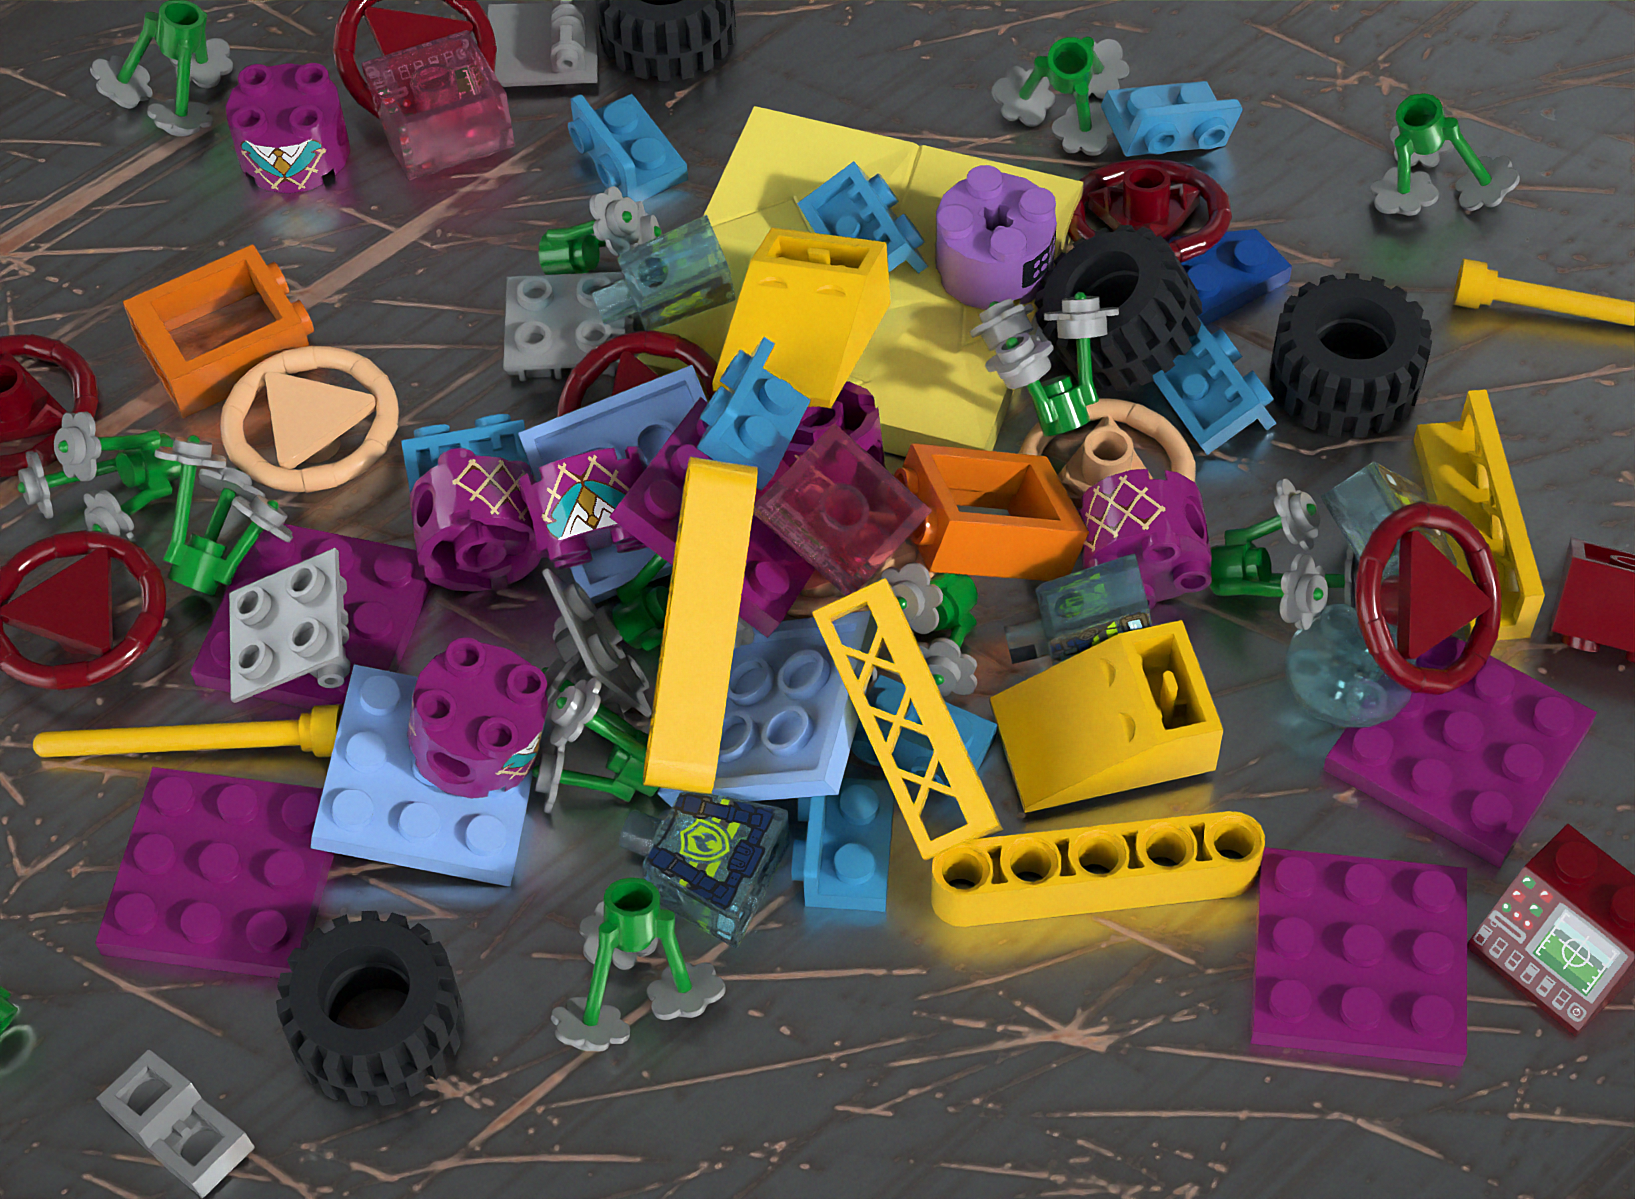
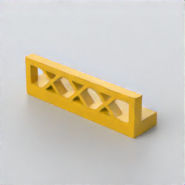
(1470, 473)
(931, 709)

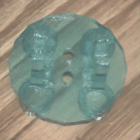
(1337, 690)

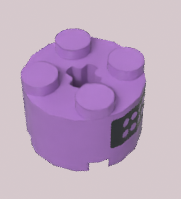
(994, 238)

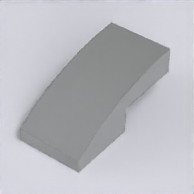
(175, 1123)

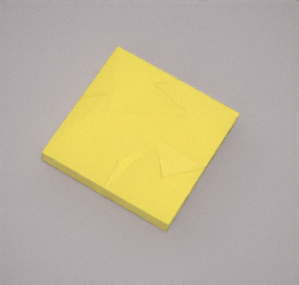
(921, 358)

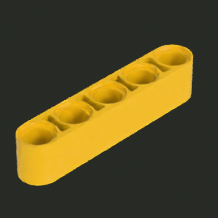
(700, 625)
(1120, 847)

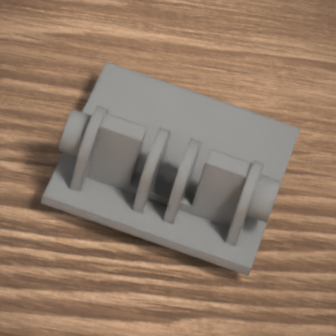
(545, 42)
(554, 323)
(289, 628)
(597, 639)

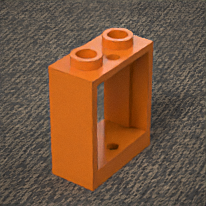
(212, 375)
(1032, 543)

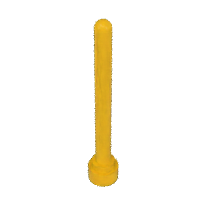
(1481, 286)
(313, 732)

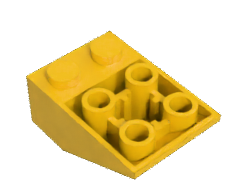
(816, 303)
(1110, 720)

